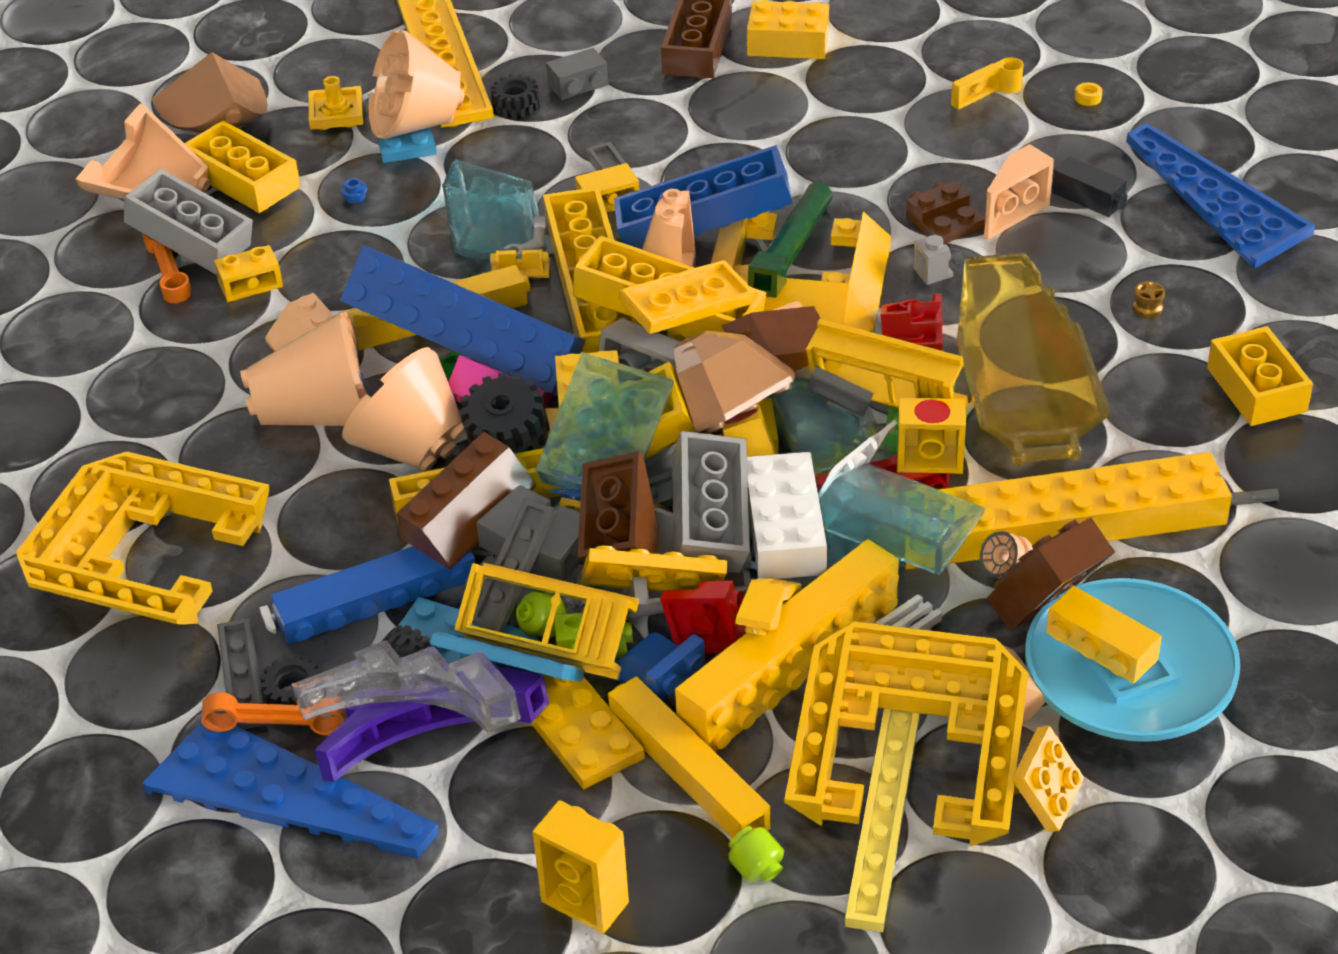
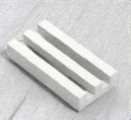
(910, 612)

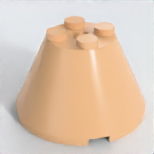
(411, 88)
(410, 415)

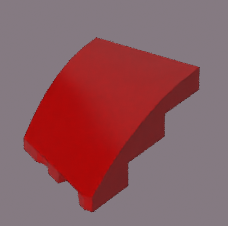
(914, 321)

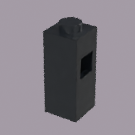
(1089, 187)

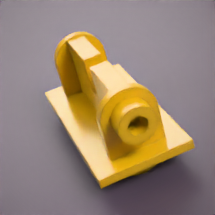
(534, 263)

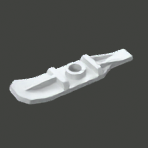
(859, 456)

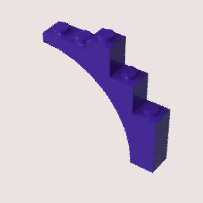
(384, 723)

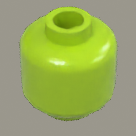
(534, 613)
(756, 854)

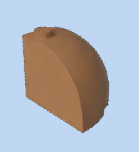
(211, 93)

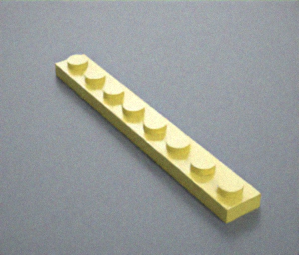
(882, 821)

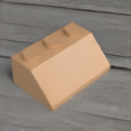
(297, 319)

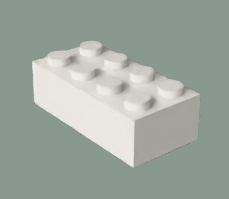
(785, 516)

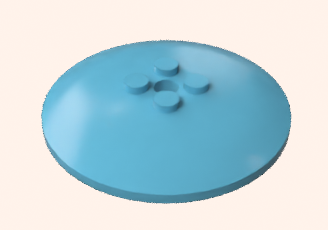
(1172, 698)

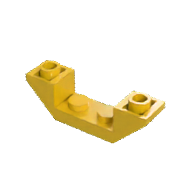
(763, 604)

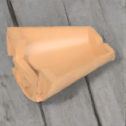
(144, 151)
(672, 228)
(308, 379)

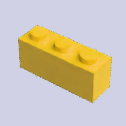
(1103, 634)

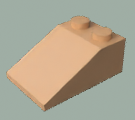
(1018, 189)

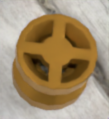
(1148, 299)

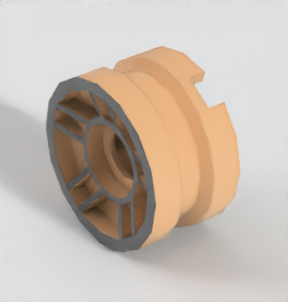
(1001, 552)

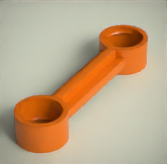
(170, 274)
(262, 714)

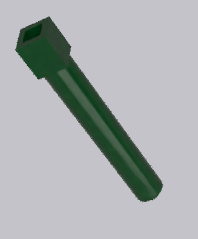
(770, 268)

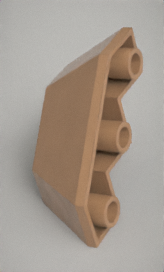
(726, 376)

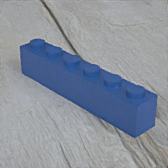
(363, 592)

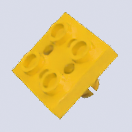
(335, 105)
(1047, 779)

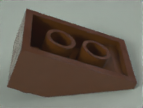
(780, 332)
(617, 506)

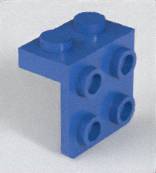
(662, 663)

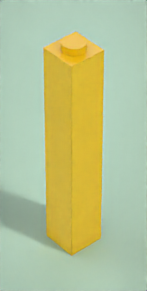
(501, 285)
(688, 759)

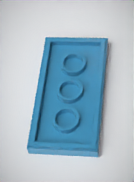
(508, 656)

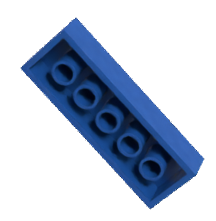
(717, 195)

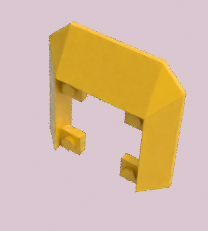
(838, 296)
(94, 512)
(921, 673)

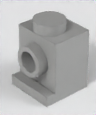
(932, 259)

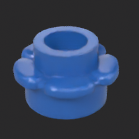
(354, 190)

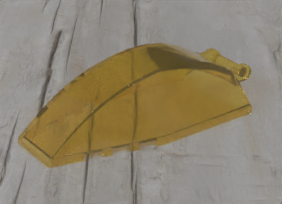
(1026, 360)

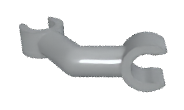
(536, 243)

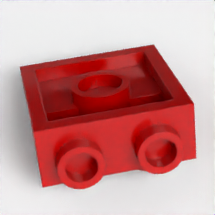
(705, 612)

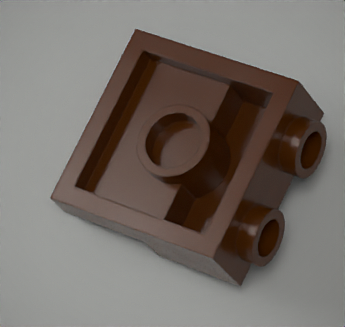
(944, 212)

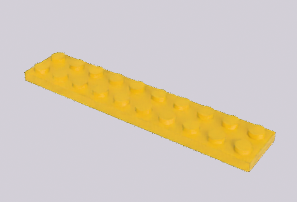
(439, 29)

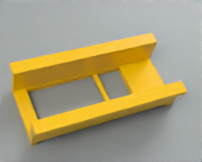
(884, 364)
(598, 630)

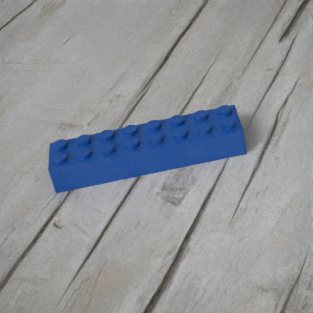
(458, 318)

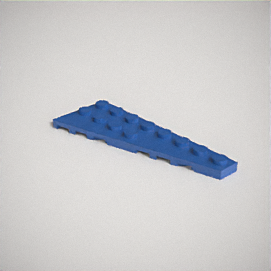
(1238, 212)
(283, 789)

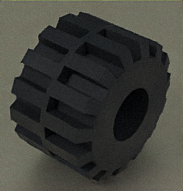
(506, 411)

